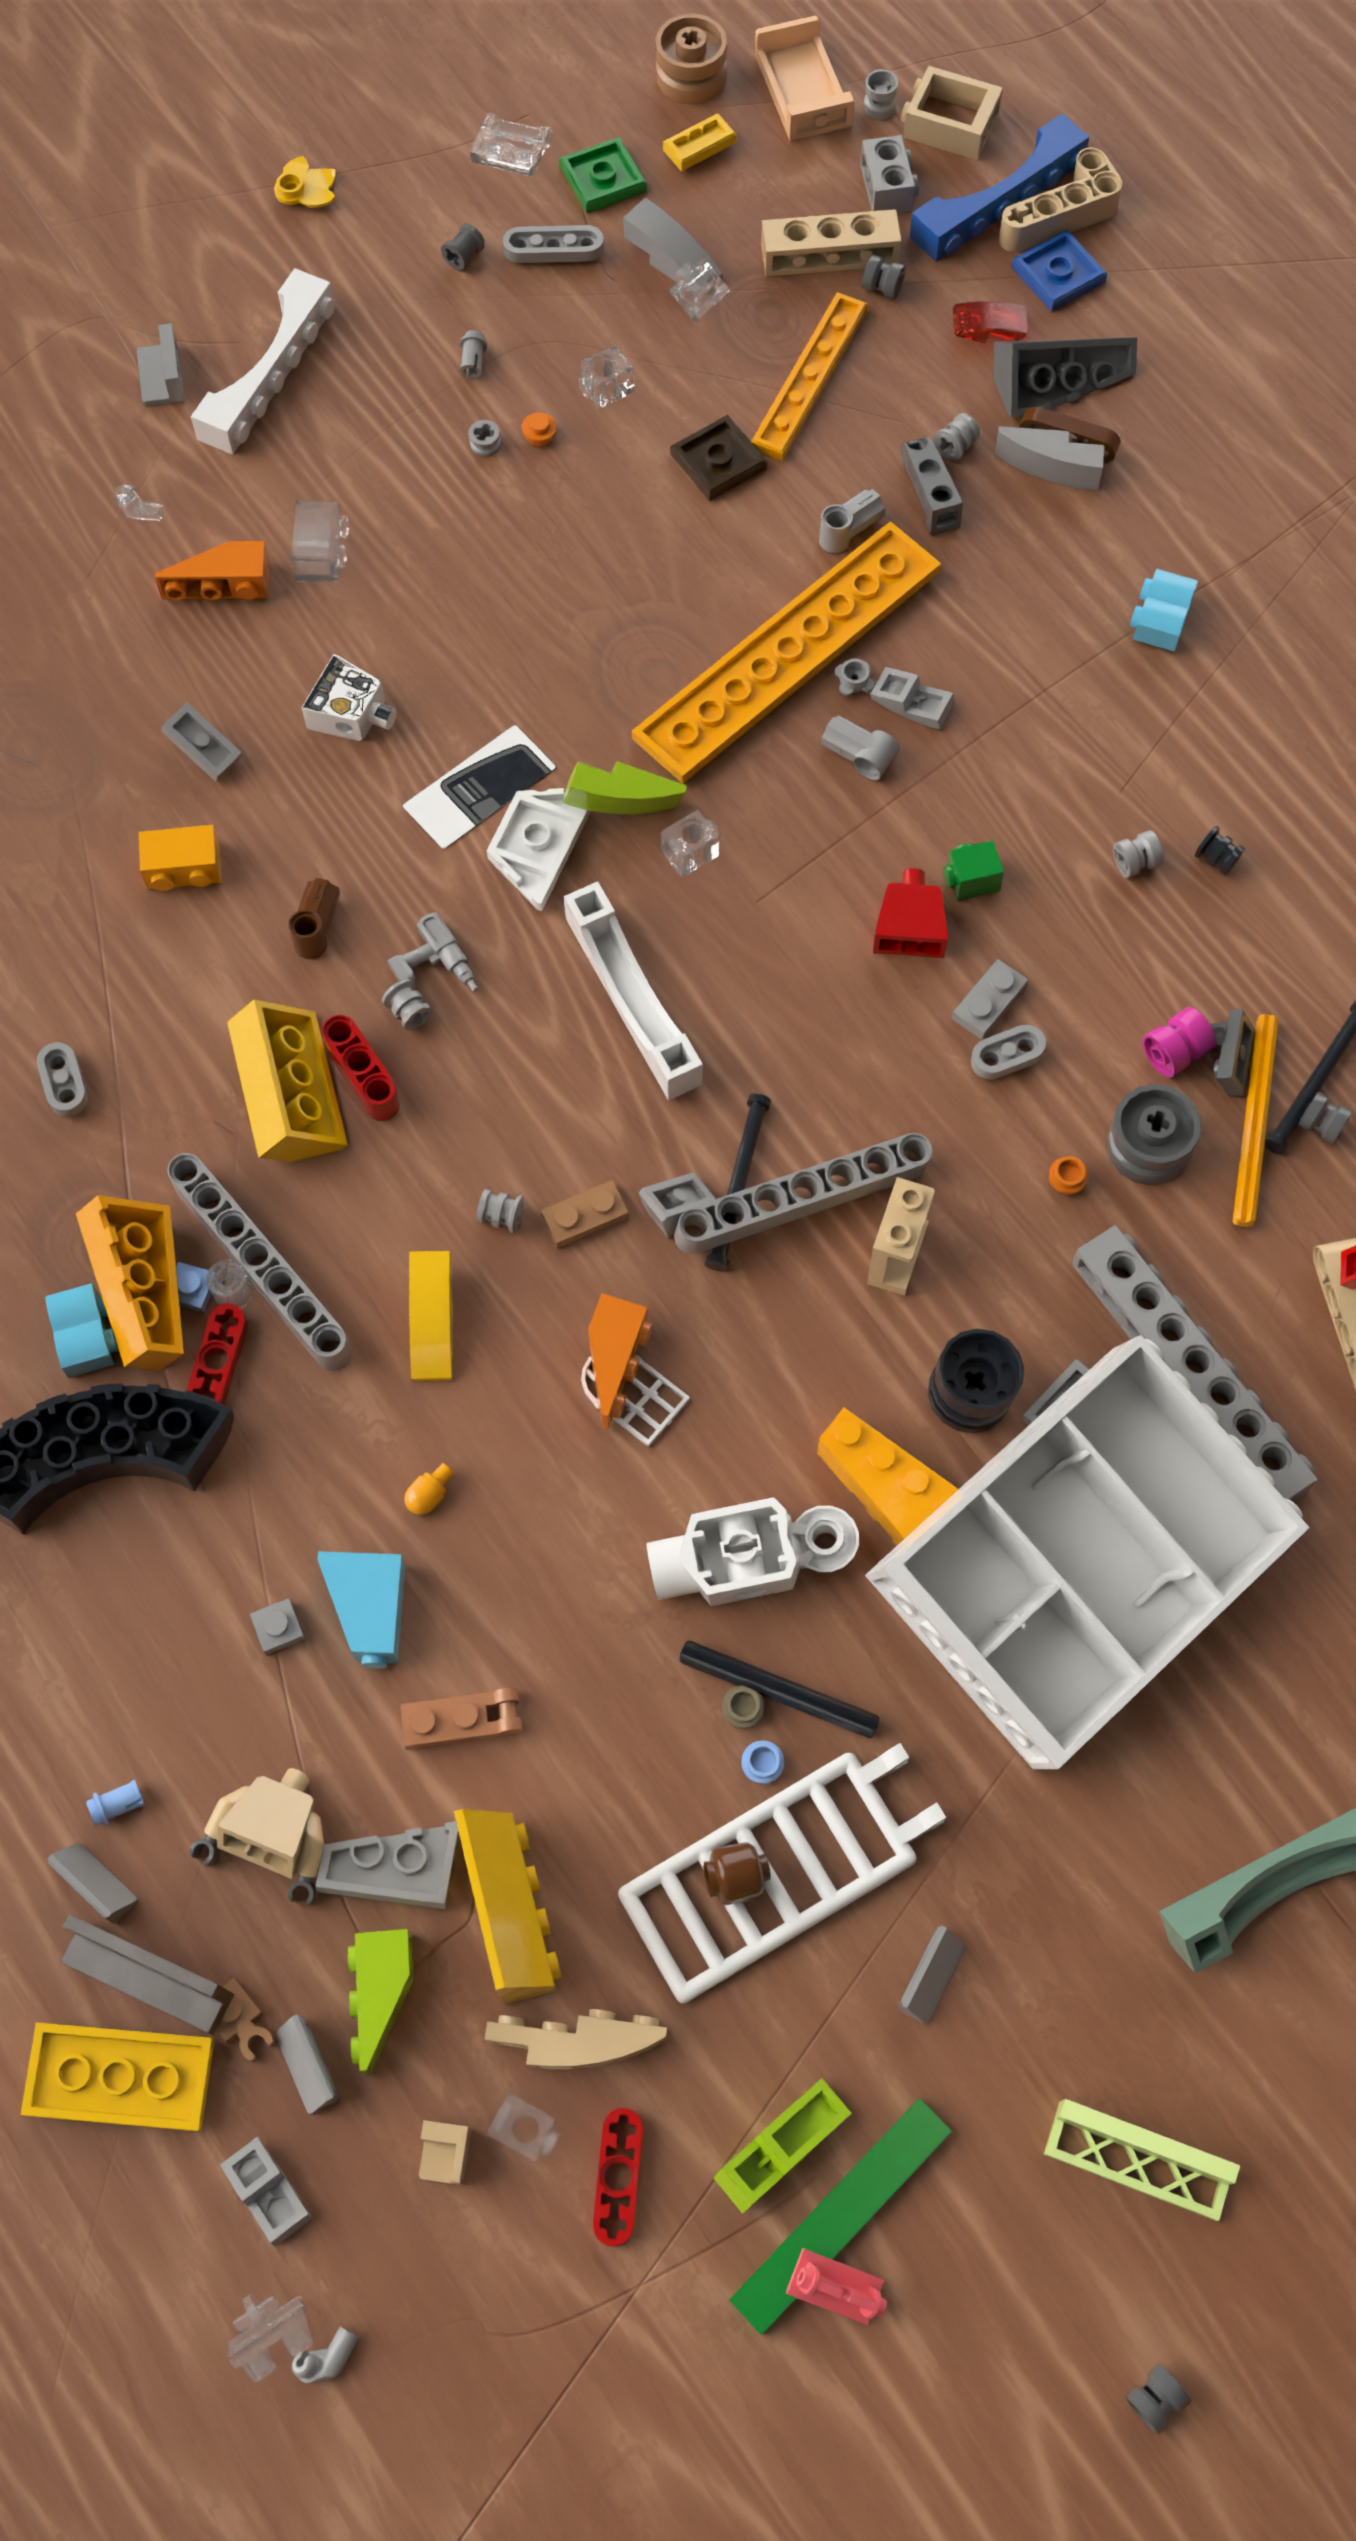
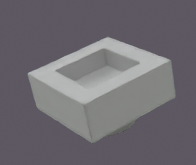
(277, 1626)

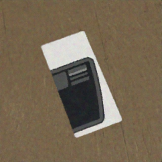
(478, 786)

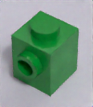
(973, 870)

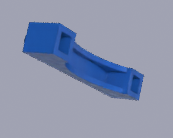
(946, 224)

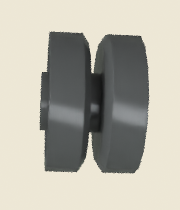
(1153, 1134)

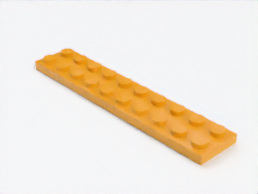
(785, 652)

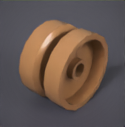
(691, 58)

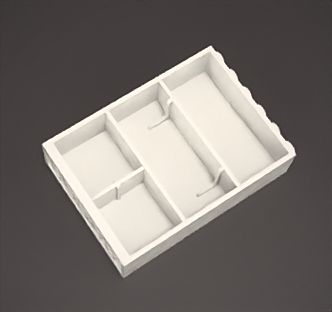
(1088, 1553)

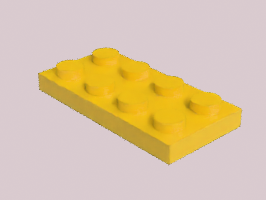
(118, 2077)

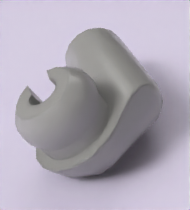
(328, 2362)

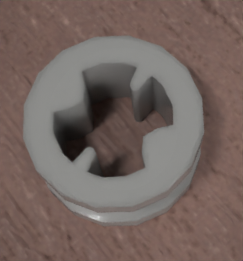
(476, 434)

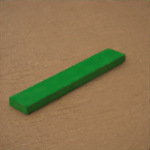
(842, 2211)

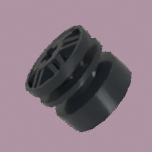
(981, 1360)

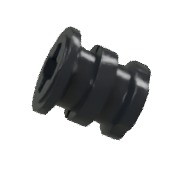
(1219, 851)

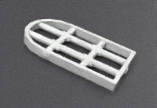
(637, 1409)

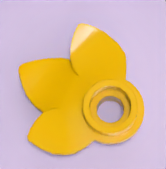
(305, 185)

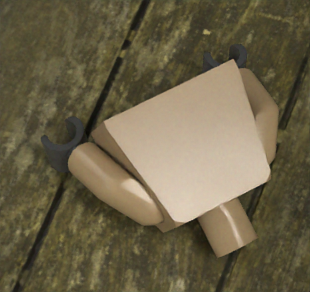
(269, 1827)

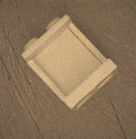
(900, 1236)

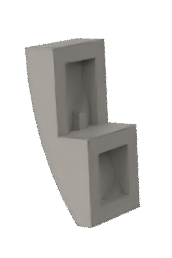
(906, 697)
(266, 2191)

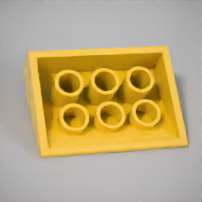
(506, 1904)

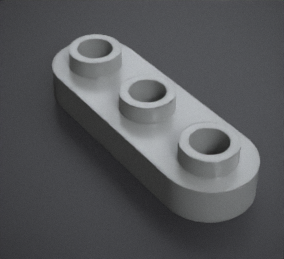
(553, 244)

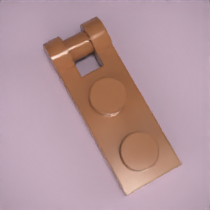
(460, 1719)

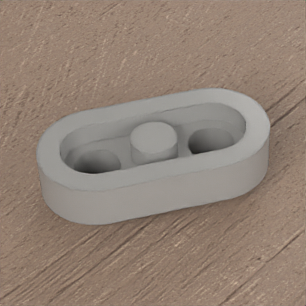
(1005, 1051)
(62, 1082)

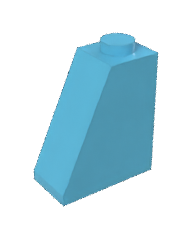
(368, 1602)

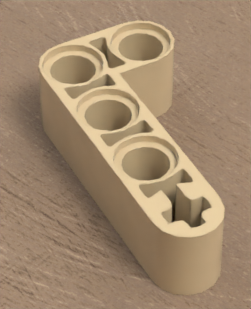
(1071, 207)

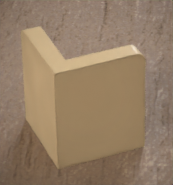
(444, 2152)

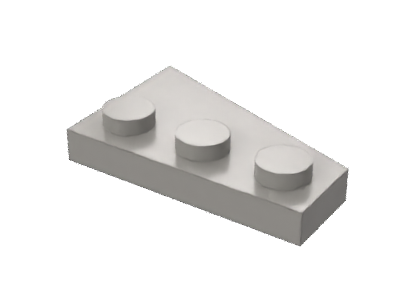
(393, 1868)

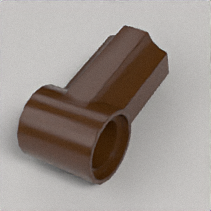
(313, 917)

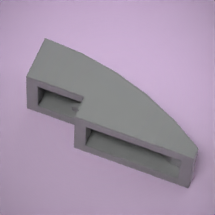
(663, 239)
(1051, 456)

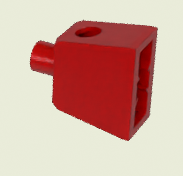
(912, 918)

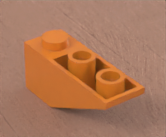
(222, 572)
(613, 1342)

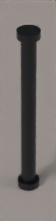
(758, 1105)
(1277, 1141)

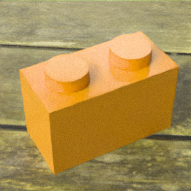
(180, 857)

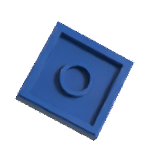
(1059, 270)

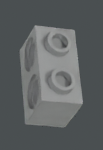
(888, 174)

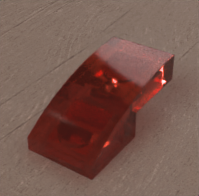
(987, 318)

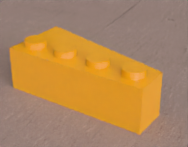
(137, 1277)
(882, 1475)

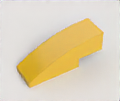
(430, 1315)

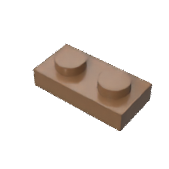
(584, 1214)

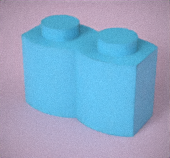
(1164, 609)
(81, 1330)

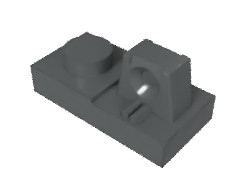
(1235, 1043)

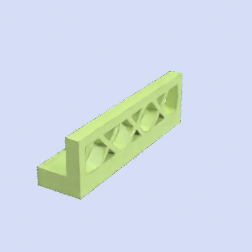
(1145, 2142)

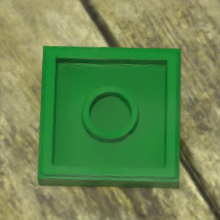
(603, 175)

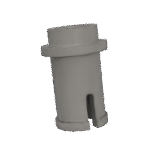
(473, 346)

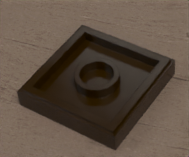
(718, 457)

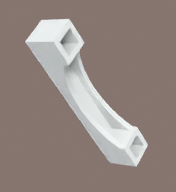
(228, 415)
(657, 1037)

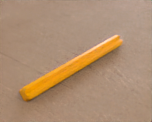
(1255, 1121)

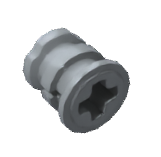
(957, 437)
(407, 1004)
(500, 1210)

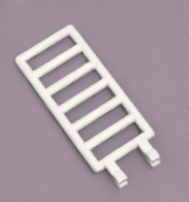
(795, 1922)

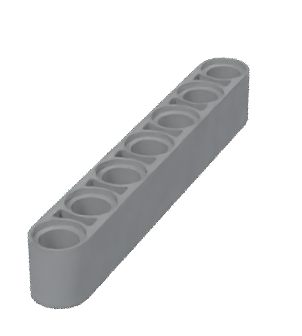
(791, 1206)
(263, 1277)

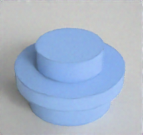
(762, 1762)

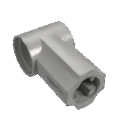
(845, 521)
(868, 751)

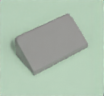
(93, 1881)
(931, 1975)
(306, 2064)

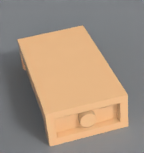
(802, 79)

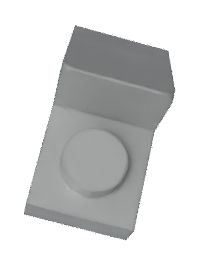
(671, 1198)

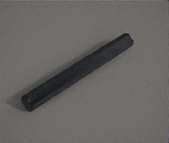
(780, 1689)

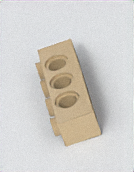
(829, 242)

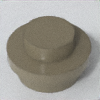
(742, 1707)

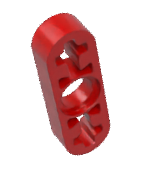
(214, 1330)
(625, 2213)

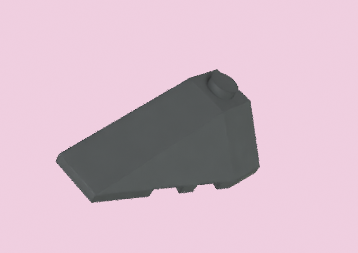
(1059, 369)

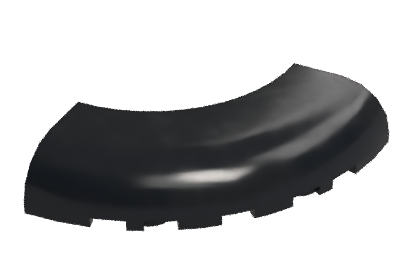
(106, 1436)

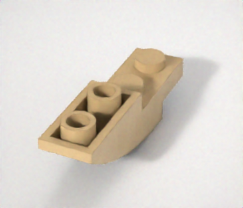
(597, 2040)

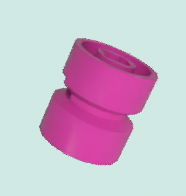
(1183, 1040)

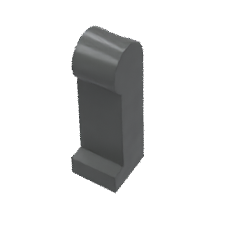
(933, 485)

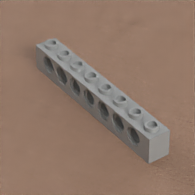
(1119, 1296)

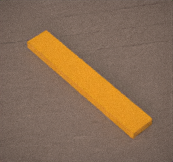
(809, 376)

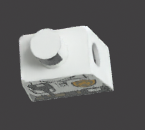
(347, 702)

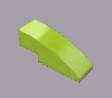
(621, 791)
(782, 2145)

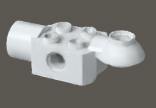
(749, 1551)

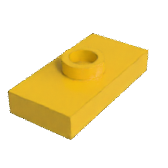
(699, 142)

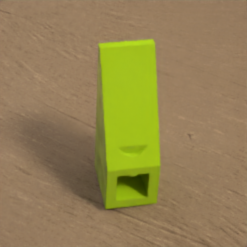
(383, 1980)

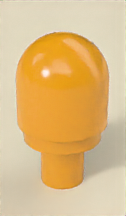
(427, 1490)

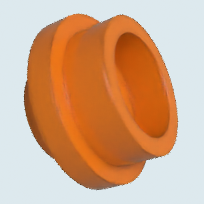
(539, 429)
(1068, 1175)

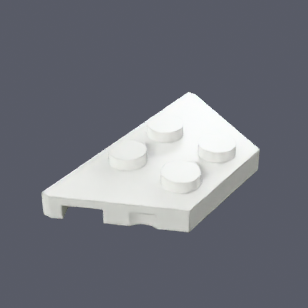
(536, 841)

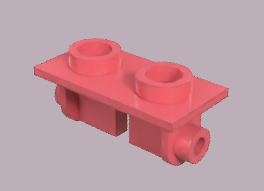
(837, 2287)

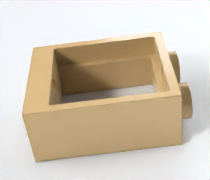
(945, 132)

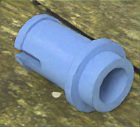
(114, 1803)

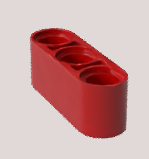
(364, 1083)

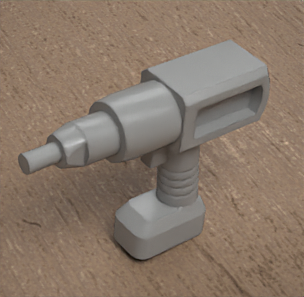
(440, 947)

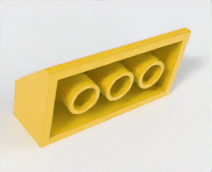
(286, 1082)

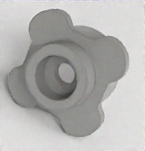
(854, 668)

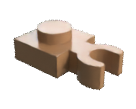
(239, 2021)

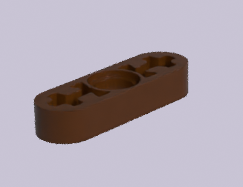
(1045, 419)

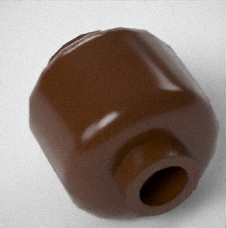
(736, 1873)

